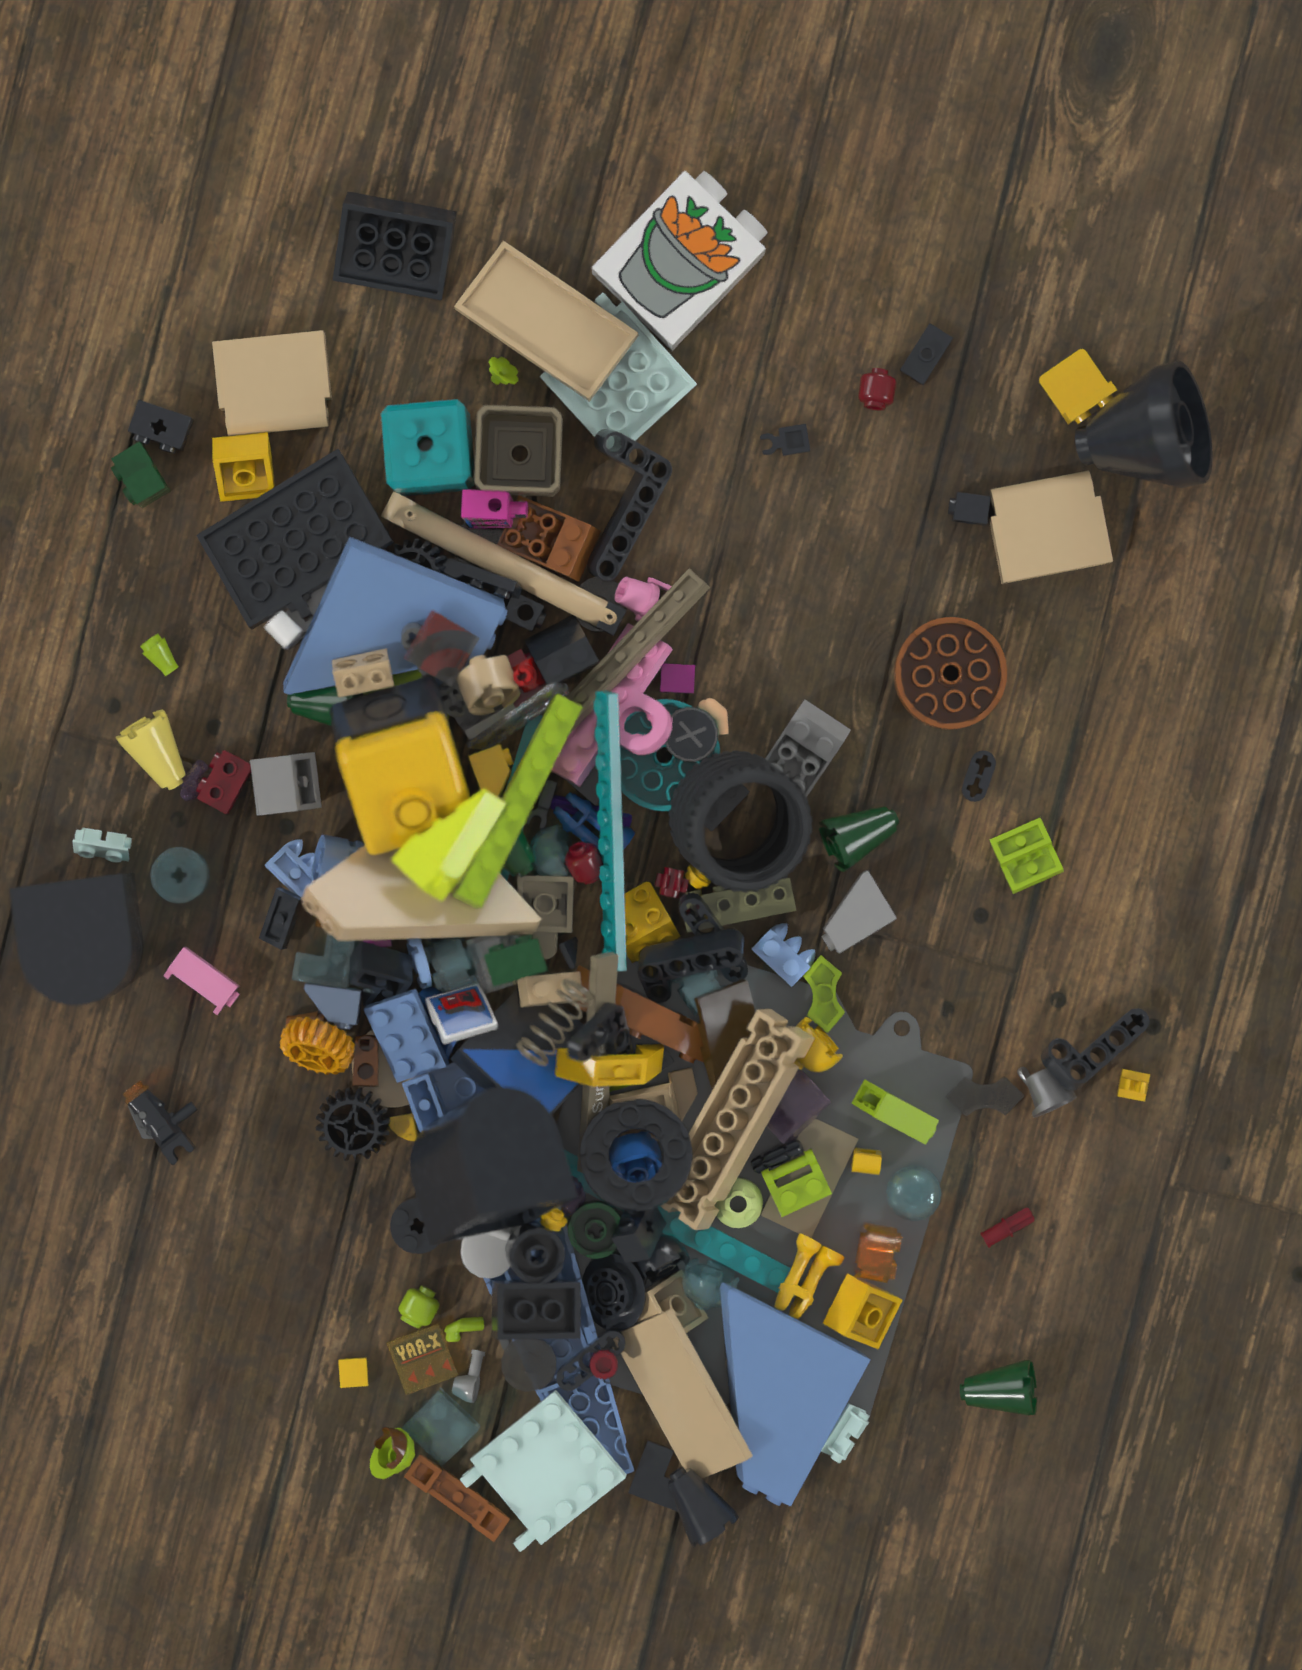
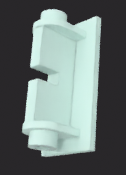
(89, 844)
(851, 1422)

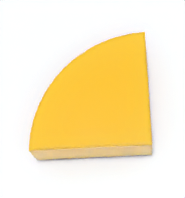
(404, 1126)

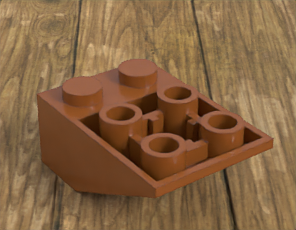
(551, 540)

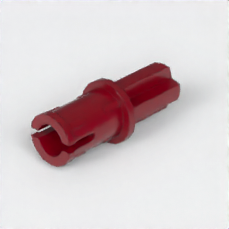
(1007, 1227)

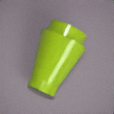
(159, 654)

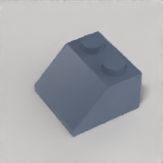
(337, 1004)

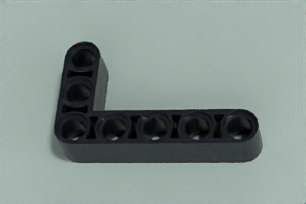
(629, 502)

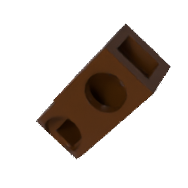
(366, 1061)

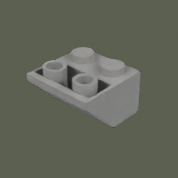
(285, 783)

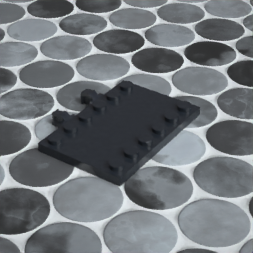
(292, 539)

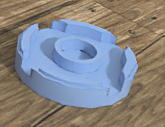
(419, 962)

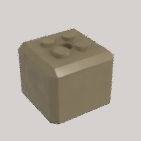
(507, 427)

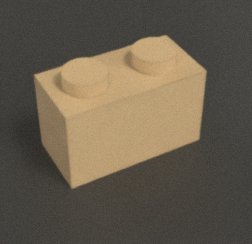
(543, 988)

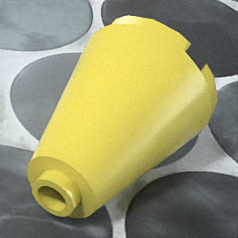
(154, 749)

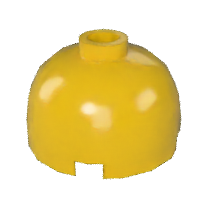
(822, 1051)

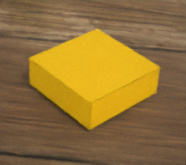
(353, 1372)

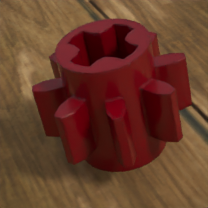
(671, 882)

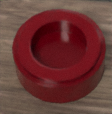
(603, 1364)

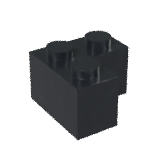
(379, 971)

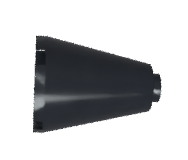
(699, 1506)

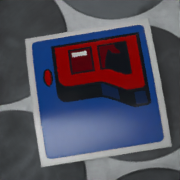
(461, 1013)

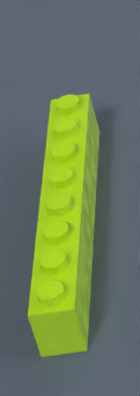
(519, 799)

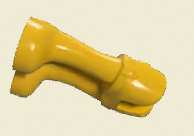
(804, 1294)

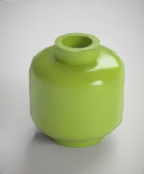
(418, 1307)

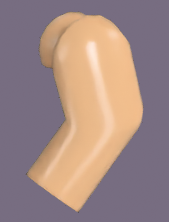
(718, 712)

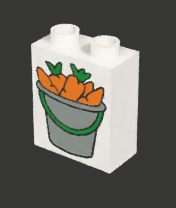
(681, 257)

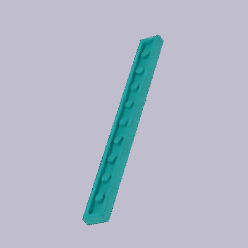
(610, 823)
(712, 1243)

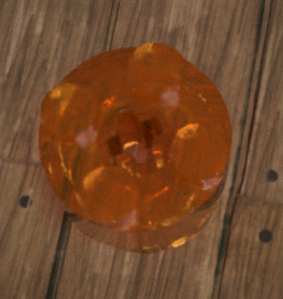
(876, 1252)

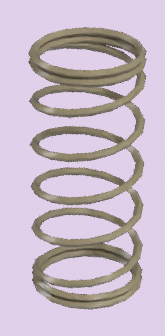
(529, 1044)

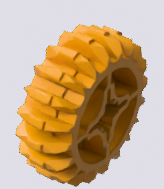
(317, 1045)

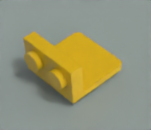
(1077, 386)
(646, 920)

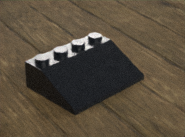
(394, 245)

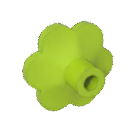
(502, 371)

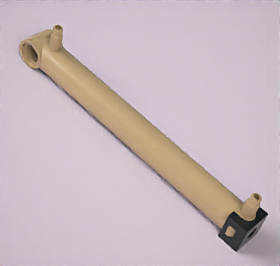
(502, 562)

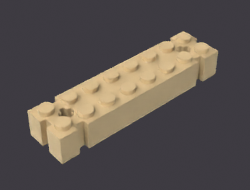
(738, 1114)

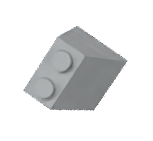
(857, 915)

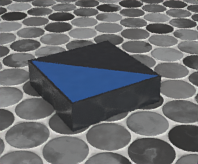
(496, 1061)

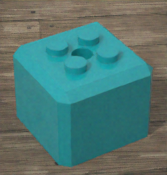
(442, 468)

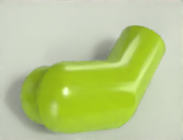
(463, 1325)

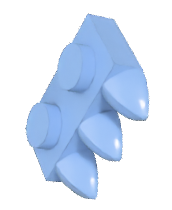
(290, 869)
(783, 955)

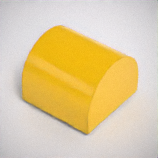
(866, 1161)

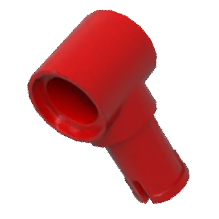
(527, 675)

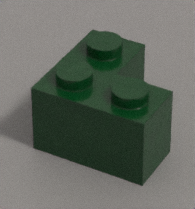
(140, 476)
(515, 961)

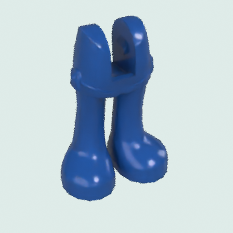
(584, 813)

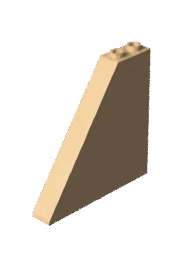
(376, 900)

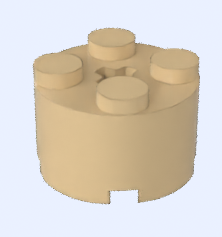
(487, 684)

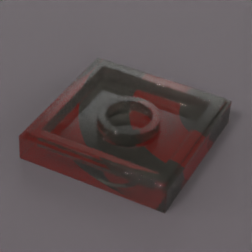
(441, 648)

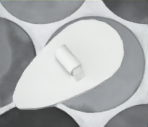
(486, 1253)

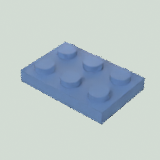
(406, 1035)

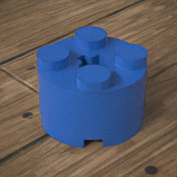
(635, 1156)

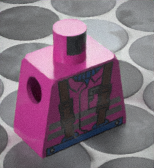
(480, 509)

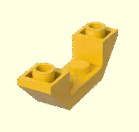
(612, 1069)

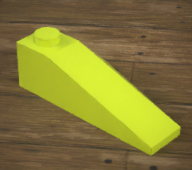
(446, 850)

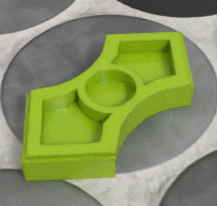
(823, 980)

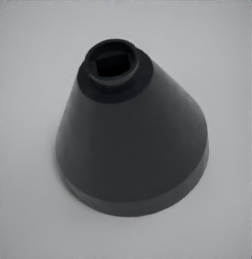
(1152, 430)

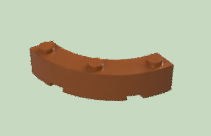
(654, 1021)

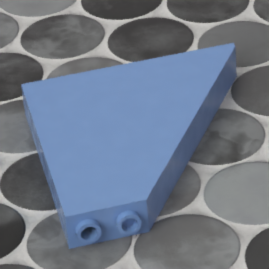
(370, 604)
(783, 1391)

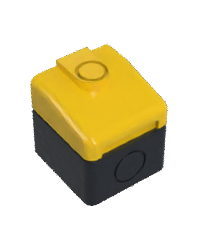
(398, 761)

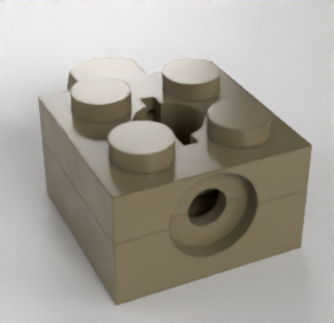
(553, 902)

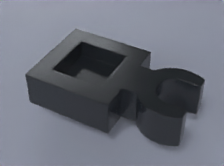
(791, 440)

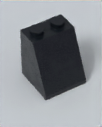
(562, 651)

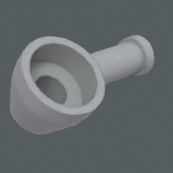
(467, 1386)

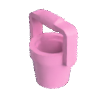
(639, 595)

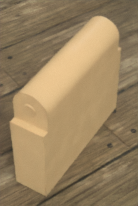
(273, 382)
(1048, 527)

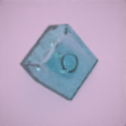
(441, 1426)

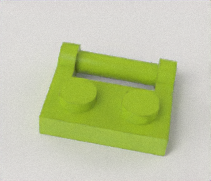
(800, 1191)

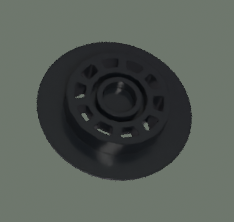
(607, 1293)

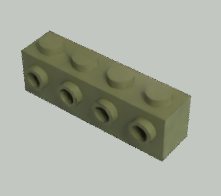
(742, 906)

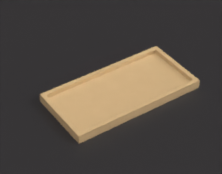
(546, 321)
(682, 1395)

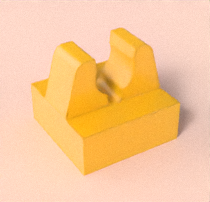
(1133, 1085)

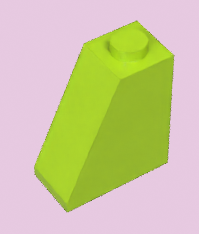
(895, 1112)

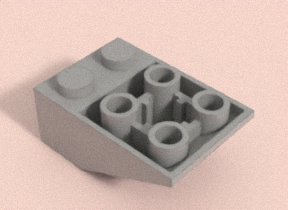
(807, 745)

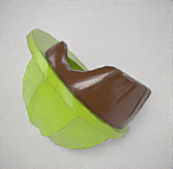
(392, 1453)

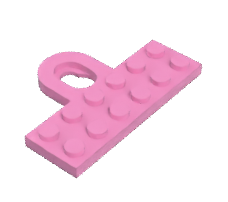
(581, 748)

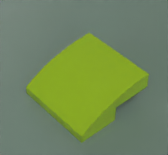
(1026, 855)

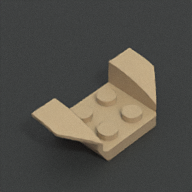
(675, 1096)

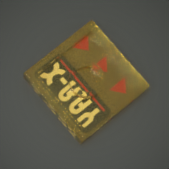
(422, 1358)

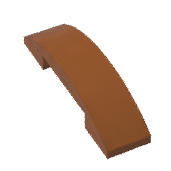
(453, 1493)

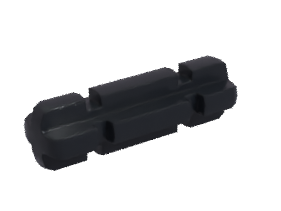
(777, 1156)

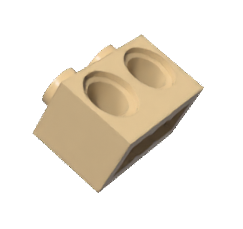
(362, 672)

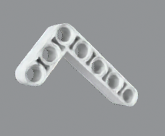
(289, 627)

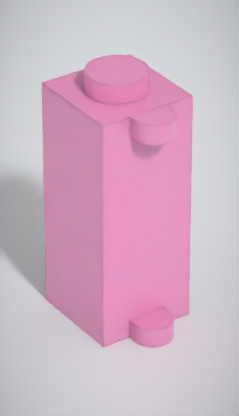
(204, 979)

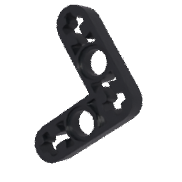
(604, 1028)

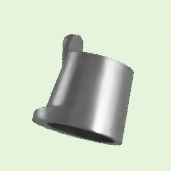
(1045, 1091)

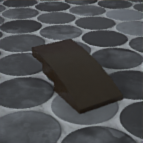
(722, 1024)

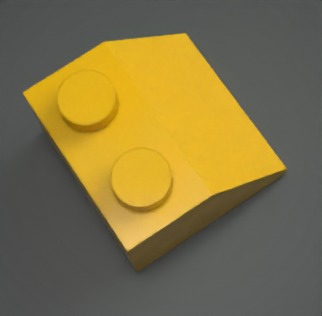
(243, 466)
(492, 768)
(862, 1311)

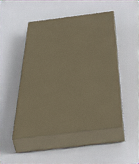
(832, 1151)

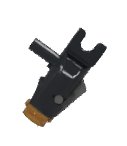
(155, 1121)

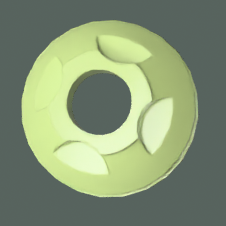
(754, 1199)

